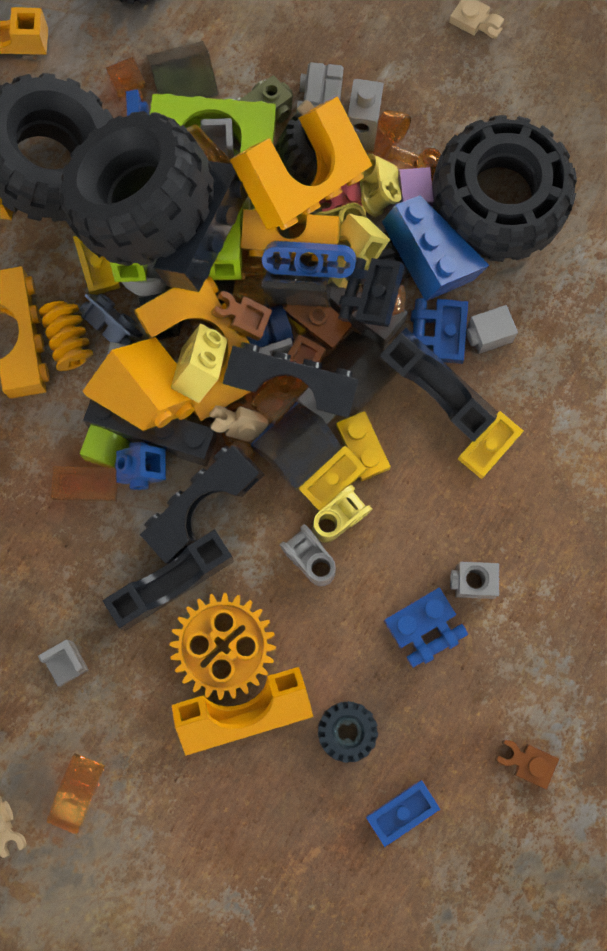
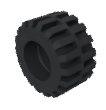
(297, 152)

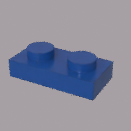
(402, 813)

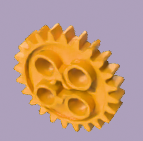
(202, 624)

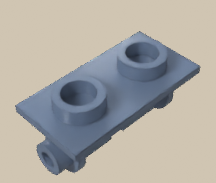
(101, 311)

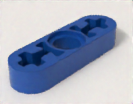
(299, 269)

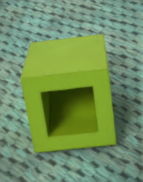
(101, 446)

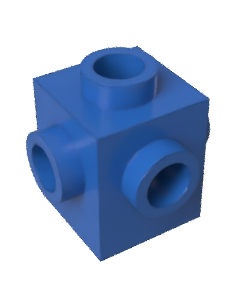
(140, 465)

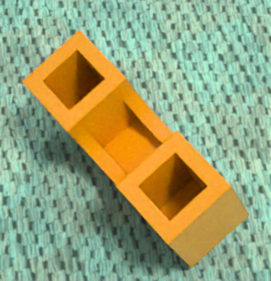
(24, 32)
(318, 229)

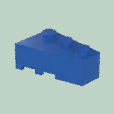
(431, 248)

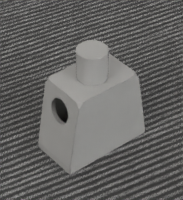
(365, 109)

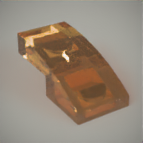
(251, 281)
(75, 793)

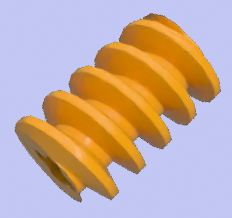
(64, 336)

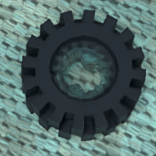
(349, 749)

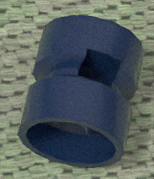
(276, 328)

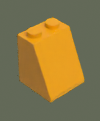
(137, 385)

